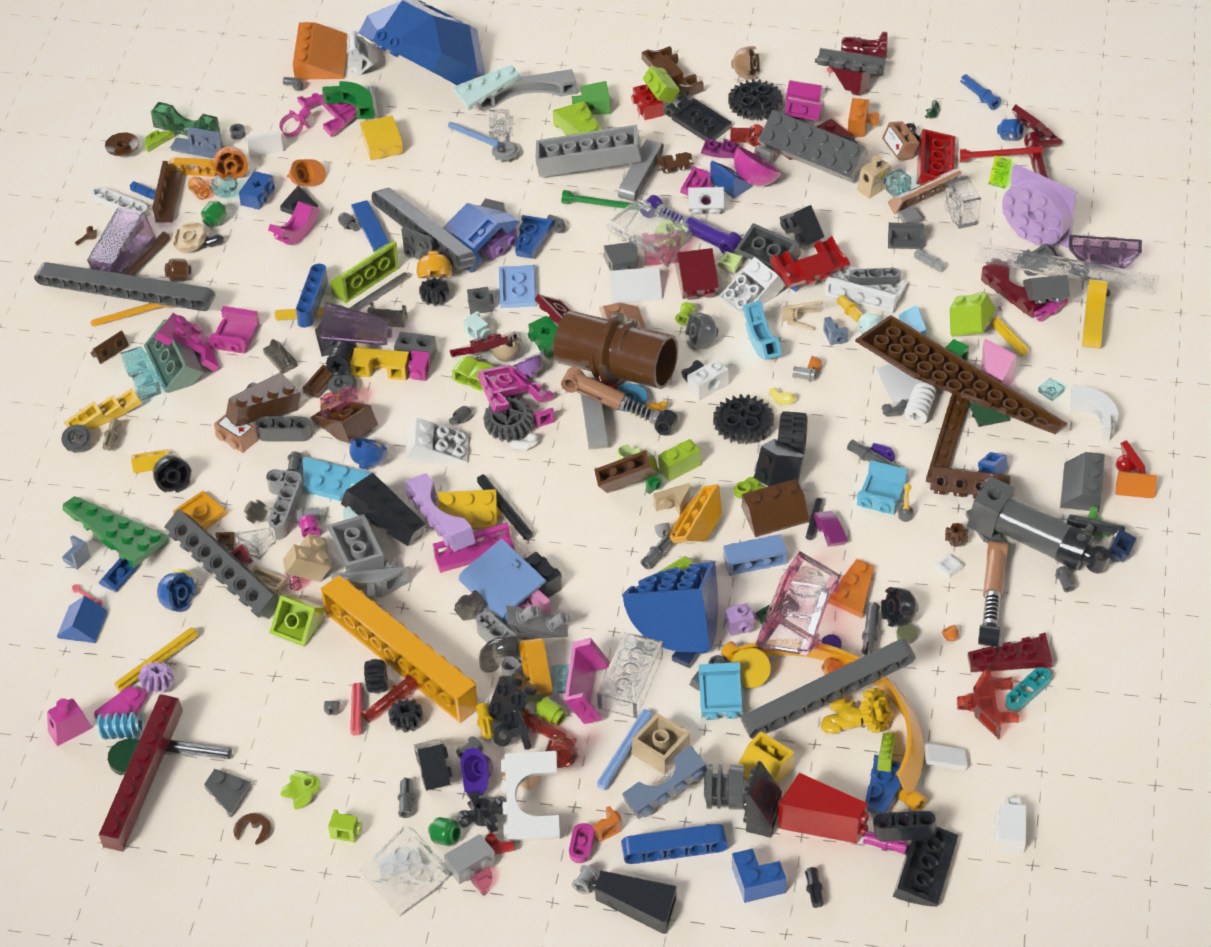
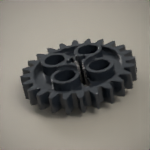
(754, 99)
(743, 419)

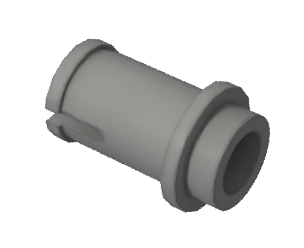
(805, 373)
(312, 511)

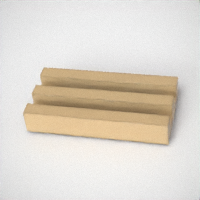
(267, 575)

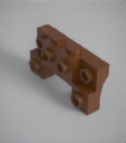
(665, 59)

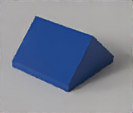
(728, 178)
(82, 621)

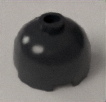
(171, 473)
(899, 606)

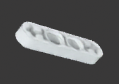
(102, 196)

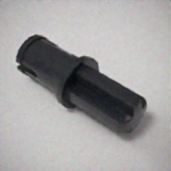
(814, 887)

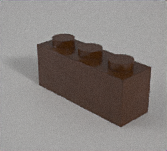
(626, 471)

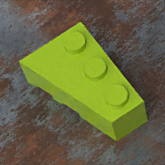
(575, 119)

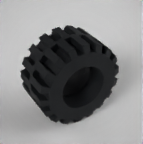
(793, 430)

